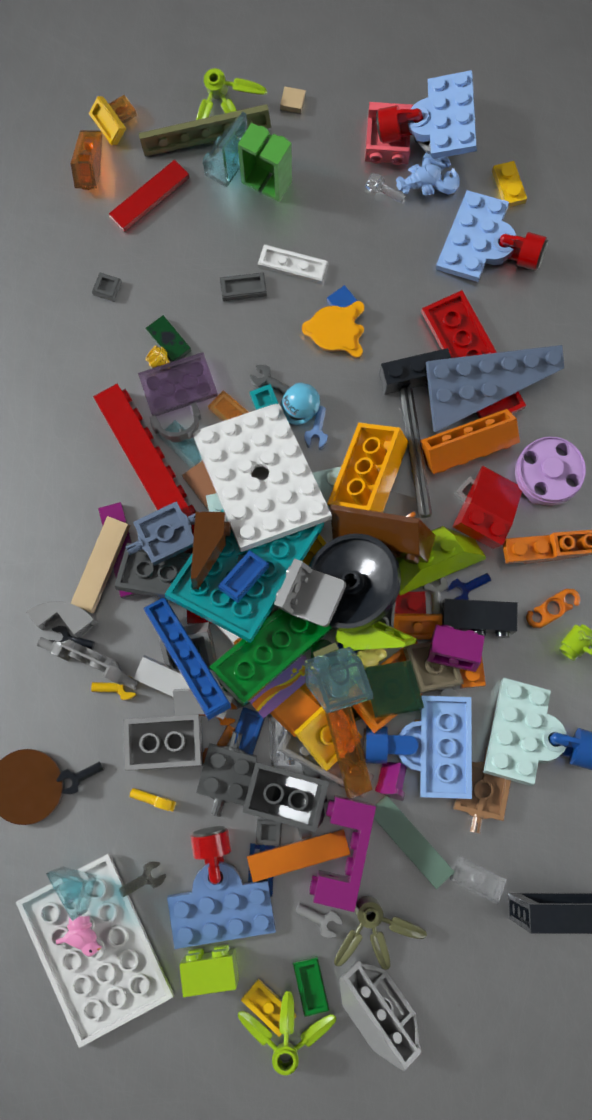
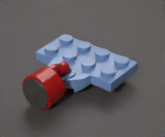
(220, 902)

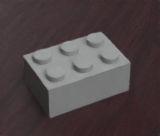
(163, 742)

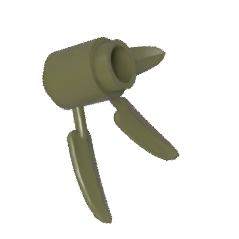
(397, 925)

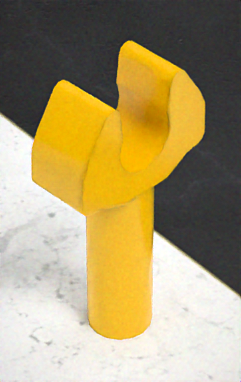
(112, 687)
(157, 801)

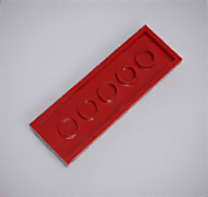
(461, 332)

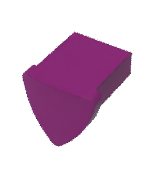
(392, 780)

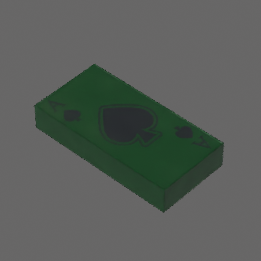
(167, 337)

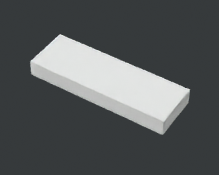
(292, 264)

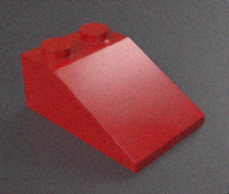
(489, 508)

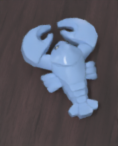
(429, 177)

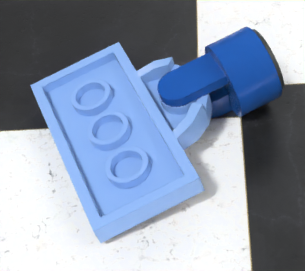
(434, 746)

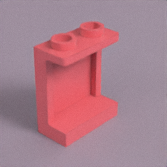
(376, 151)

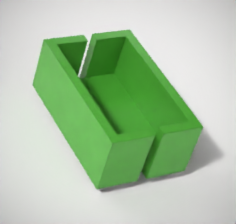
(264, 155)

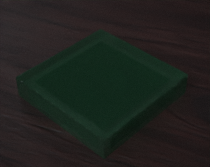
(394, 689)

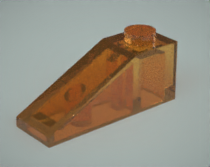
(87, 159)

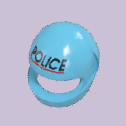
(300, 402)

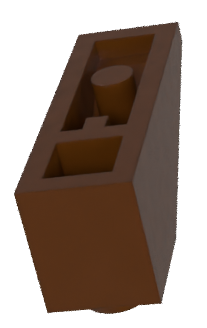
(208, 543)

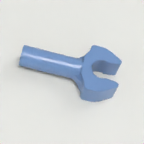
(317, 429)

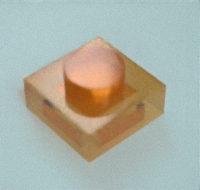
(123, 109)

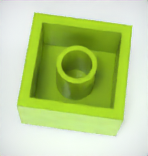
(209, 971)

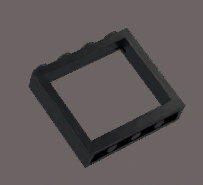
(552, 912)

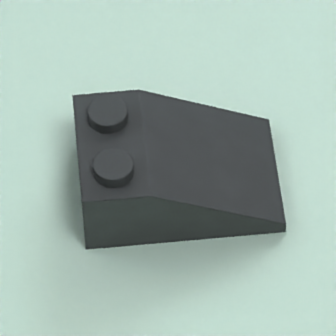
(285, 797)

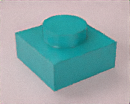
(263, 397)

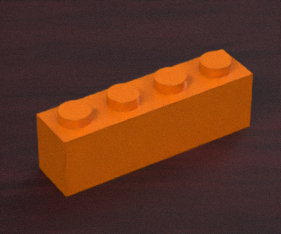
(470, 441)

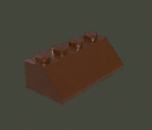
(401, 534)

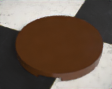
(29, 786)

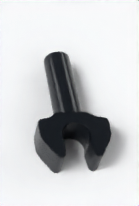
(67, 636)
(77, 777)

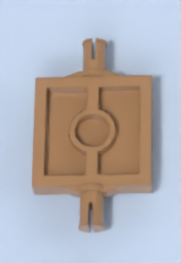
(488, 797)

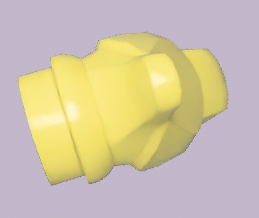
(371, 657)

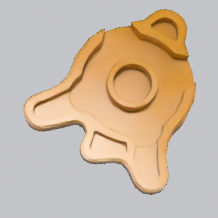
(335, 329)

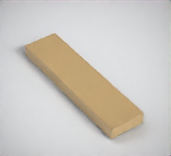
(100, 564)

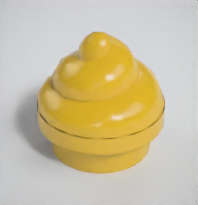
(157, 357)

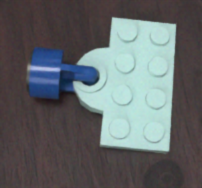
(528, 735)

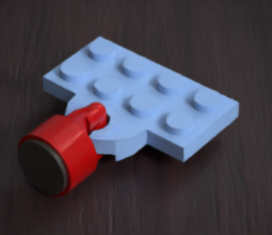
(442, 118)
(483, 238)

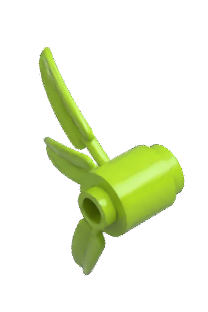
(218, 87)
(577, 642)
(286, 1027)

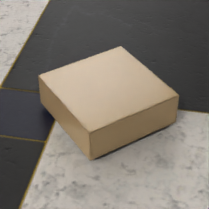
(292, 99)

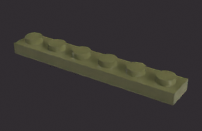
(198, 131)

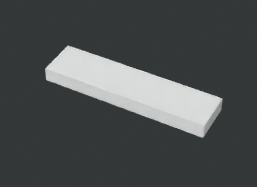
(164, 678)

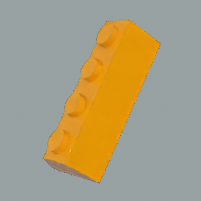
(369, 467)

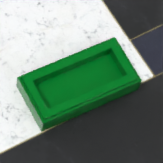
(311, 986)

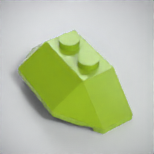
(448, 555)

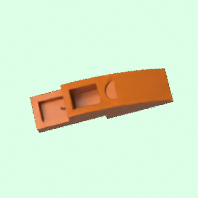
(548, 547)

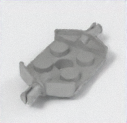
(107, 665)

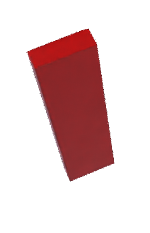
(149, 195)

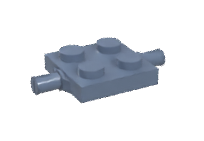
(163, 533)

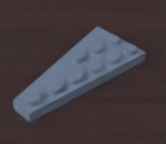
(474, 382)

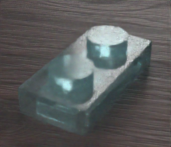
(186, 449)

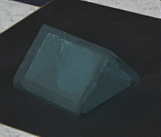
(73, 889)

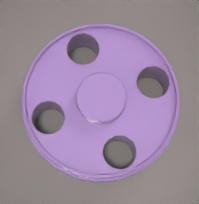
(550, 471)

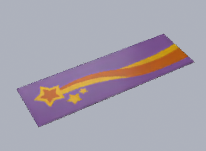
(280, 688)

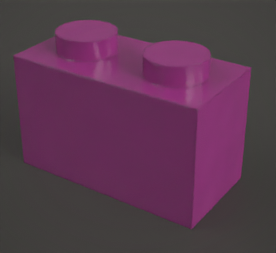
(456, 648)

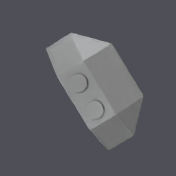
(381, 1013)

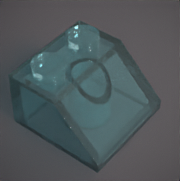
(337, 679)

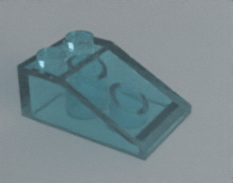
(223, 159)

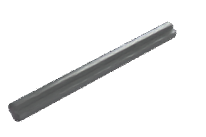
(415, 452)

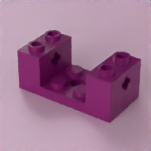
(336, 889)

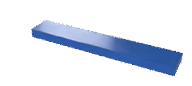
(187, 659)

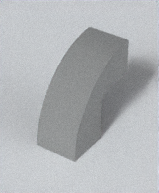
(74, 617)

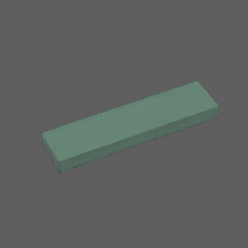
(412, 842)

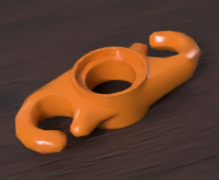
(558, 598)

